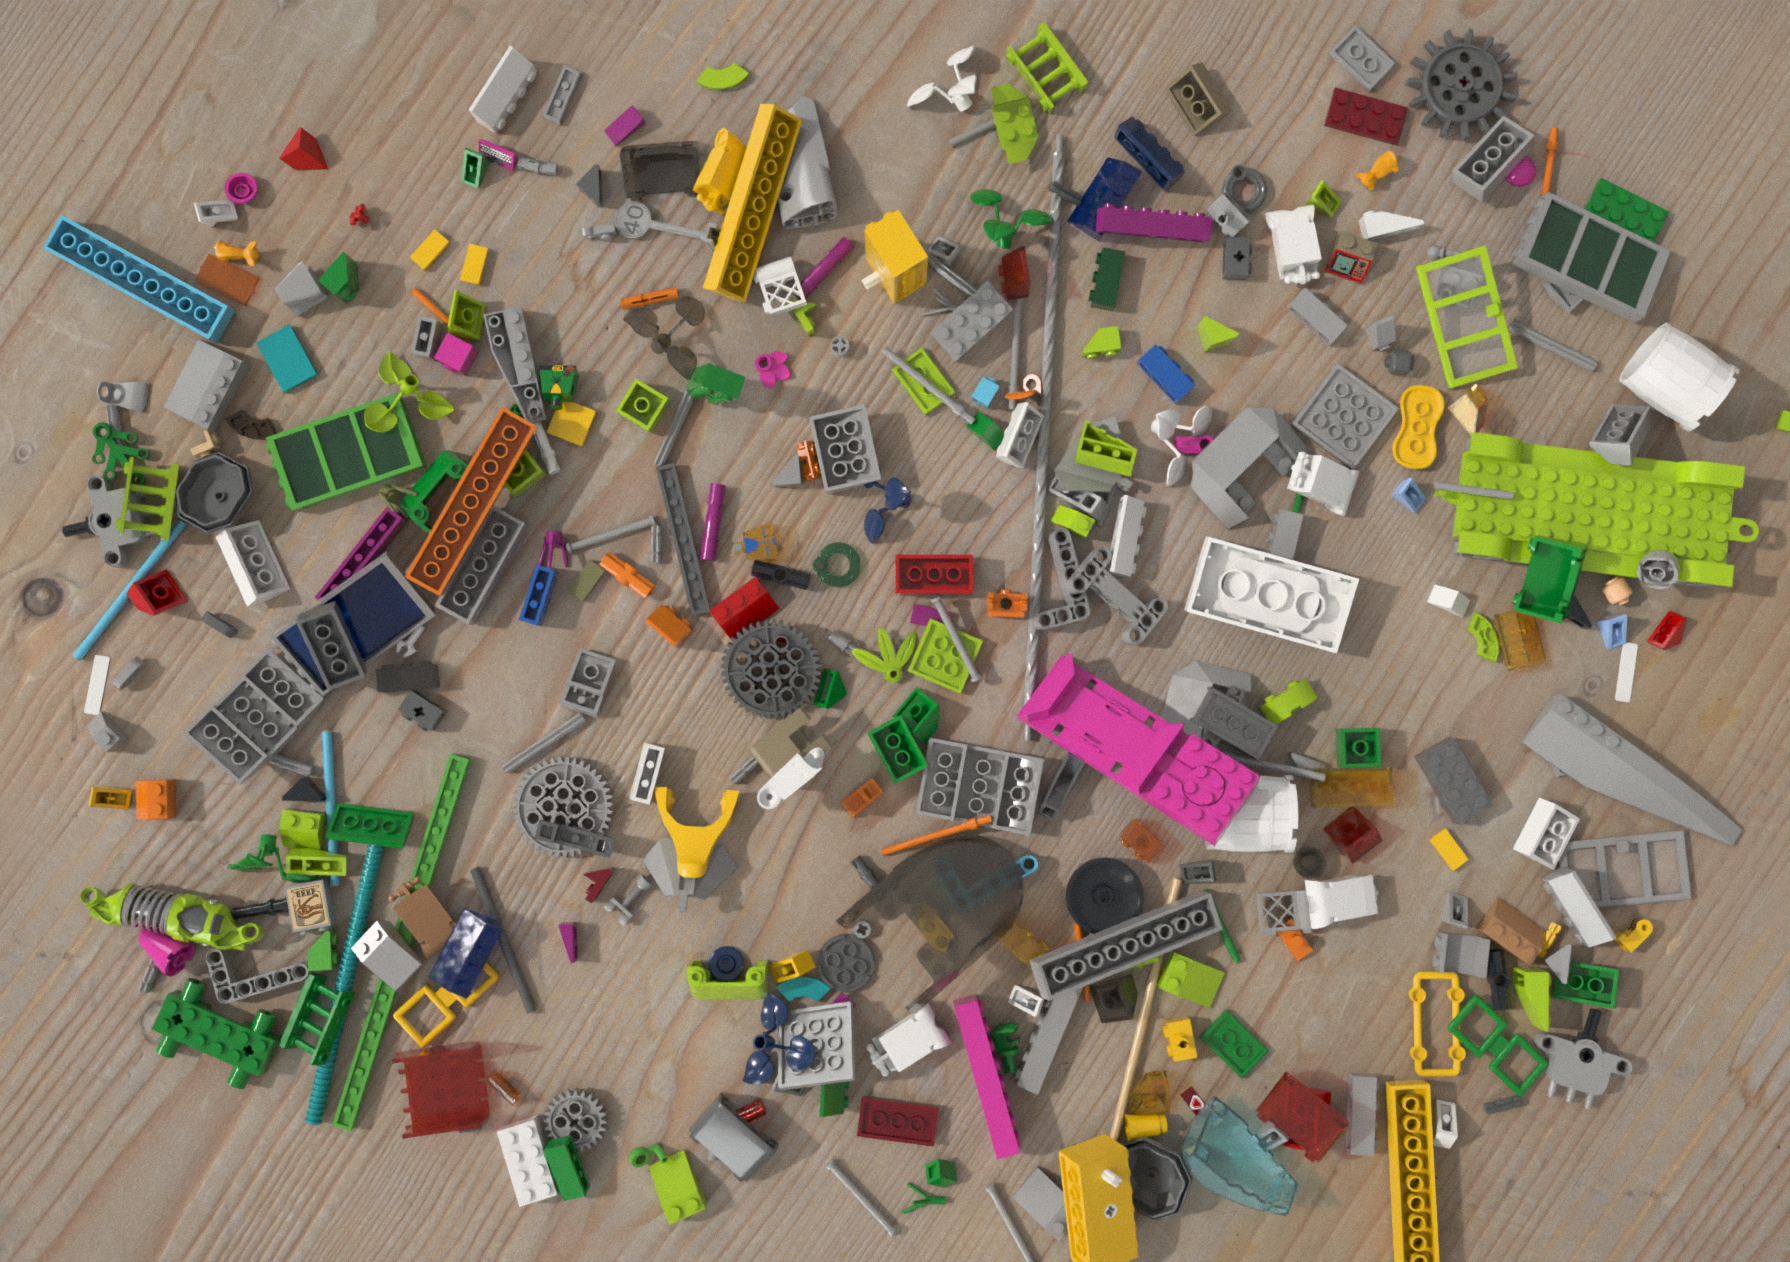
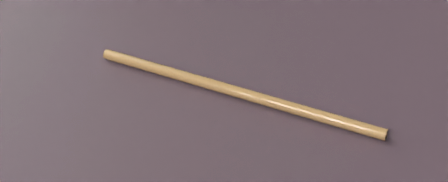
(1140, 1031)

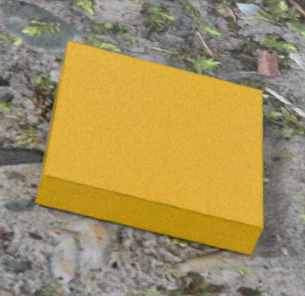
(572, 423)

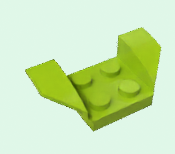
(1013, 122)

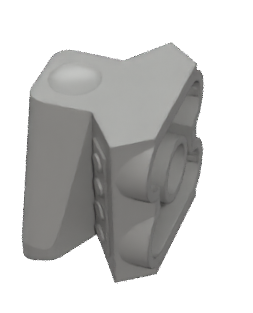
(301, 289)

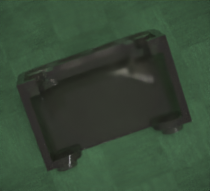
(660, 168)

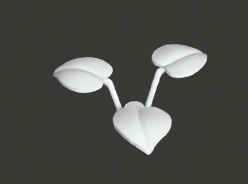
(958, 92)
(1165, 425)

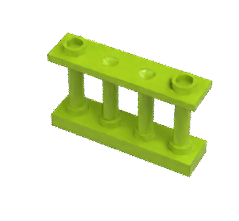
(1055, 51)
(165, 511)

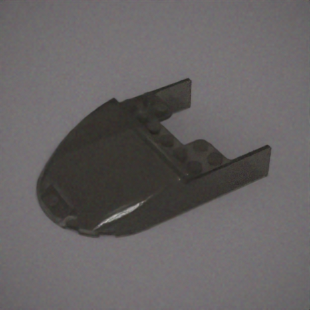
(960, 898)

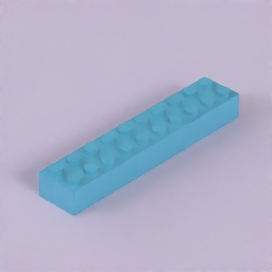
(139, 279)

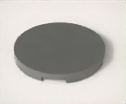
(845, 963)

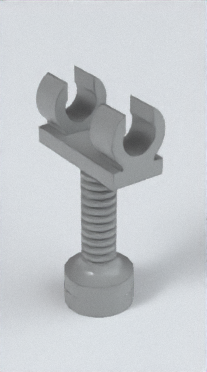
(643, 883)

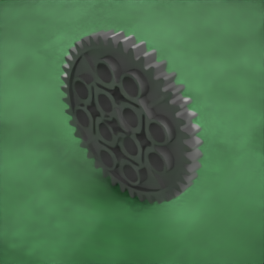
(767, 636)

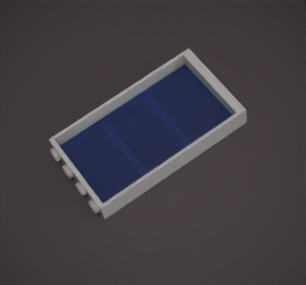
(377, 609)

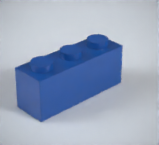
(1166, 373)
(538, 595)

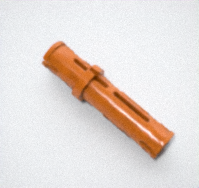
(649, 298)

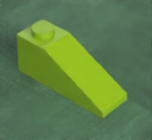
(315, 862)

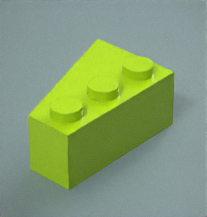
(1104, 452)

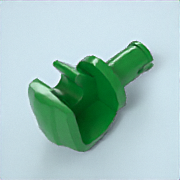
(1005, 1046)

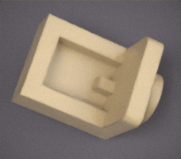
(207, 448)

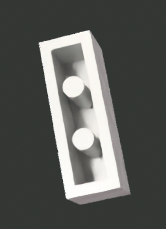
(646, 773)

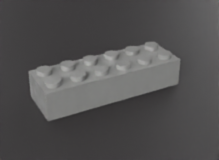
(482, 566)

